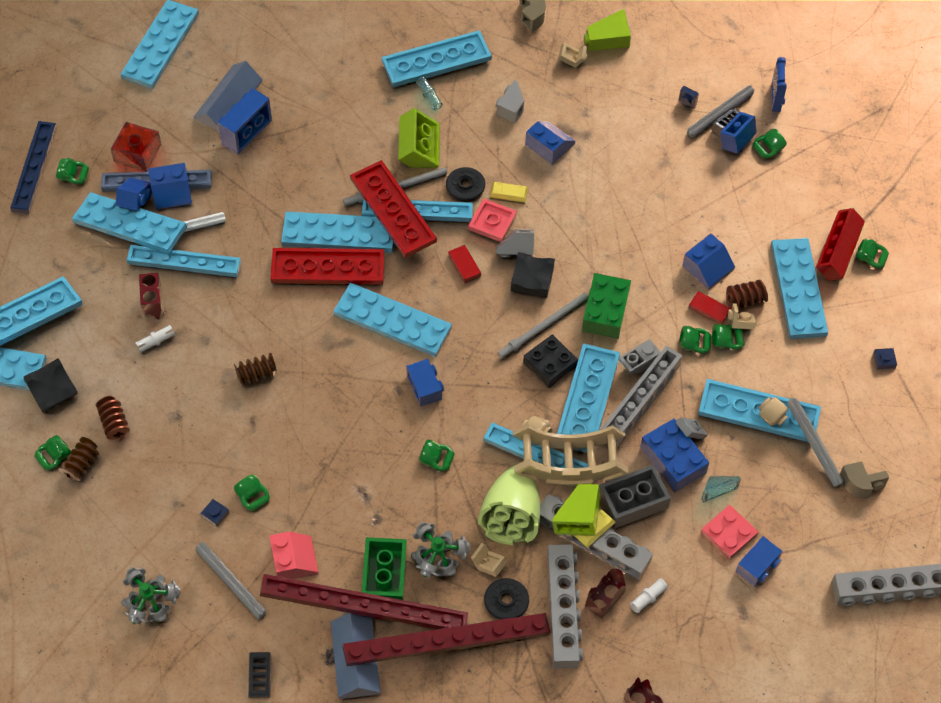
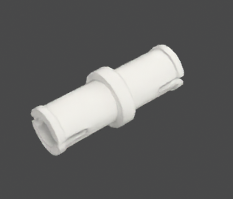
(155, 338)
(648, 595)

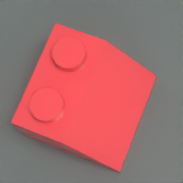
(293, 555)

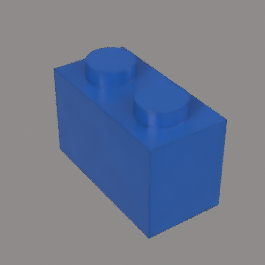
(738, 132)
(133, 194)
(424, 382)
(759, 561)

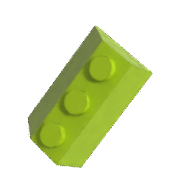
(418, 140)

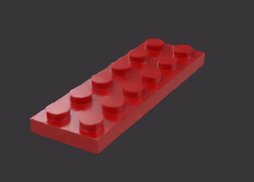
(393, 208)
(327, 266)

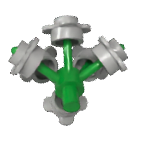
(439, 546)
(148, 592)

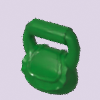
(773, 140)
(67, 169)
(867, 251)
(723, 338)
(690, 339)
(57, 450)
(431, 453)
(248, 488)

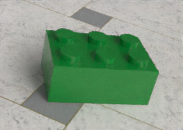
(606, 305)
(384, 567)

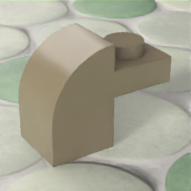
(533, 13)
(861, 484)

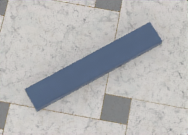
(197, 179)

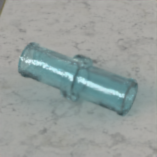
(429, 93)

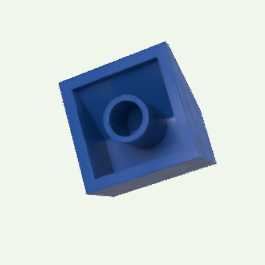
(548, 140)
(170, 186)
(708, 261)

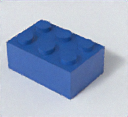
(245, 121)
(674, 455)

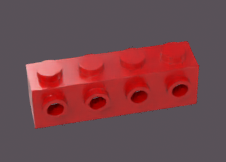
(840, 244)

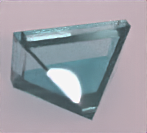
(719, 485)

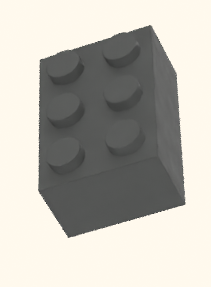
(634, 496)

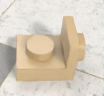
(741, 320)

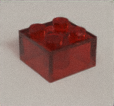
(136, 146)

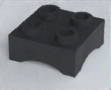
(532, 275)
(550, 360)
(50, 385)

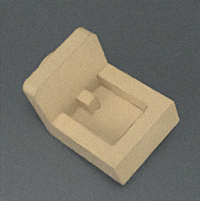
(572, 55)
(488, 561)

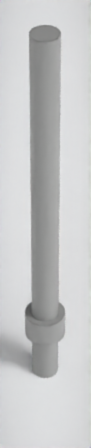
(405, 183)
(515, 344)

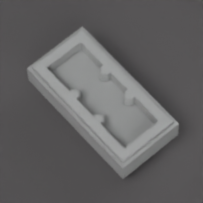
(691, 428)

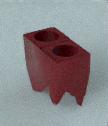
(152, 281)
(617, 579)
(643, 688)

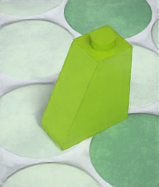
(608, 33)
(579, 511)

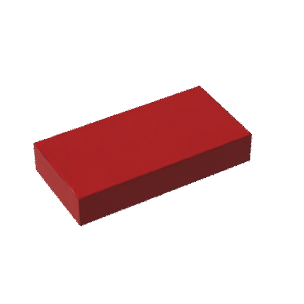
(464, 263)
(709, 307)

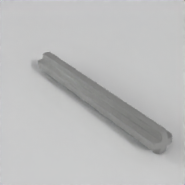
(710, 118)
(815, 442)
(230, 580)

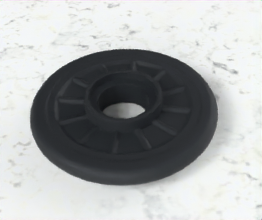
(470, 192)
(509, 587)

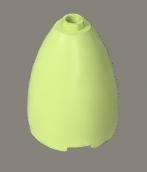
(515, 500)

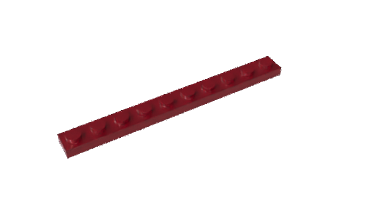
(360, 603)
(445, 639)

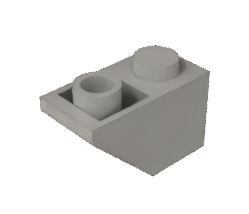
(511, 104)
(517, 241)
(640, 357)

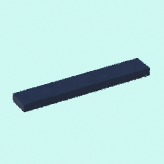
(33, 167)

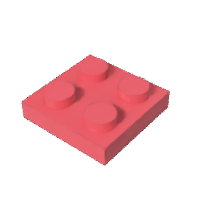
(492, 220)
(729, 531)

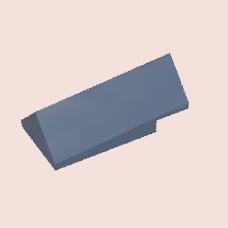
(229, 91)
(356, 679)

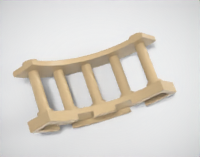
(569, 476)

